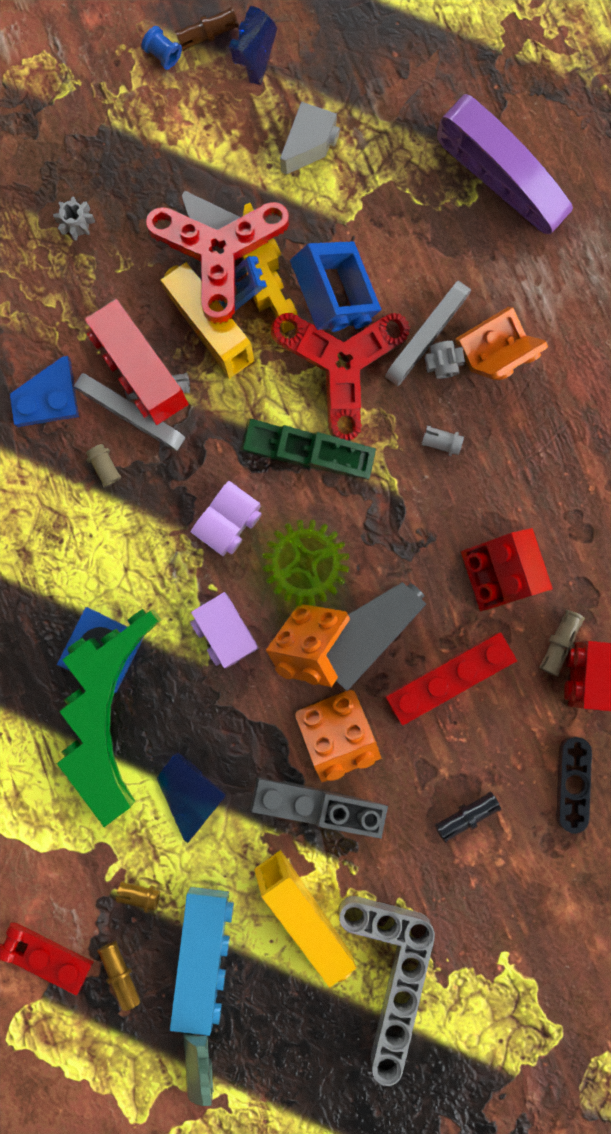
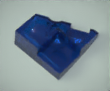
(254, 43)
(188, 795)

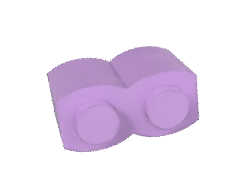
(227, 519)

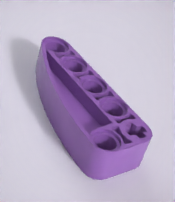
(503, 163)

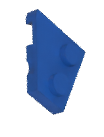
(46, 396)

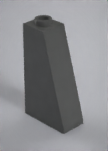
(372, 631)

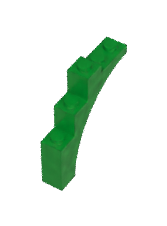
(92, 764)

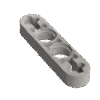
(427, 333)
(128, 412)

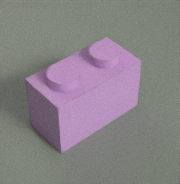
(223, 630)

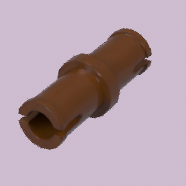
(207, 28)

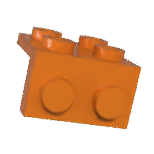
(499, 346)
(304, 642)
(337, 736)

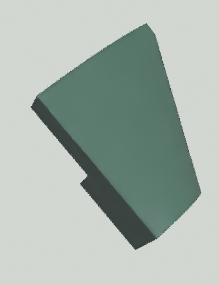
(198, 1069)

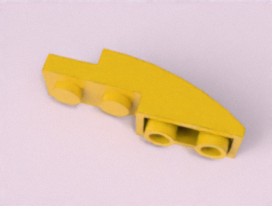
(271, 295)

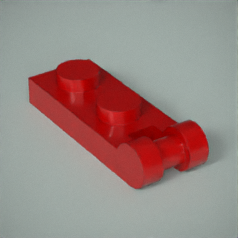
(45, 958)

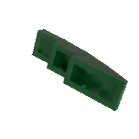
(308, 449)

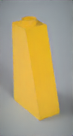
(224, 340)
(304, 919)

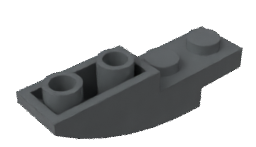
(319, 807)

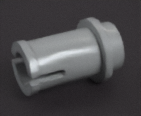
(443, 440)

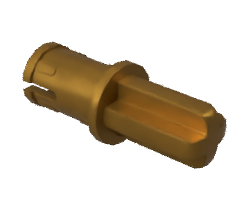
(119, 976)

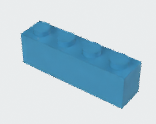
(200, 961)

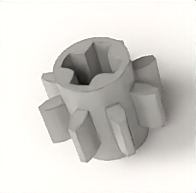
(68, 224)
(444, 359)

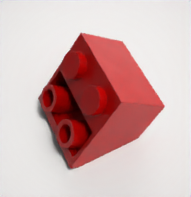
(506, 569)

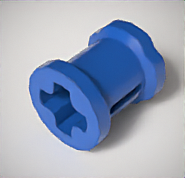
(161, 47)

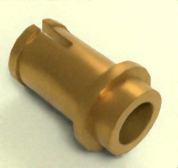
(138, 896)

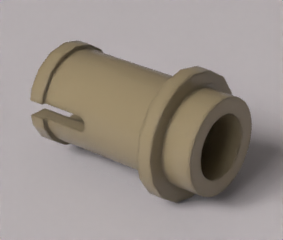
(103, 464)

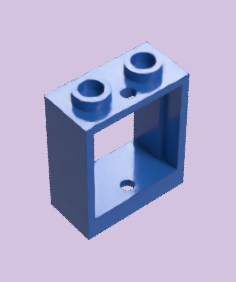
(310, 272)

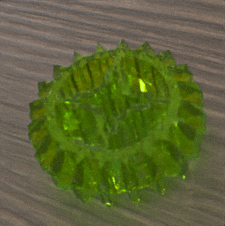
(319, 555)

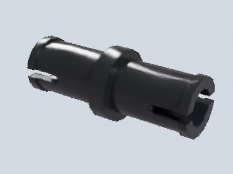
(467, 817)

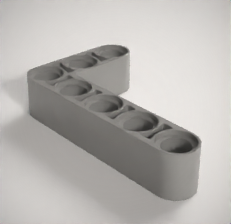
(400, 979)

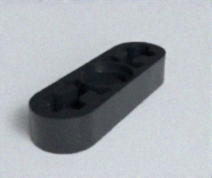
(565, 808)

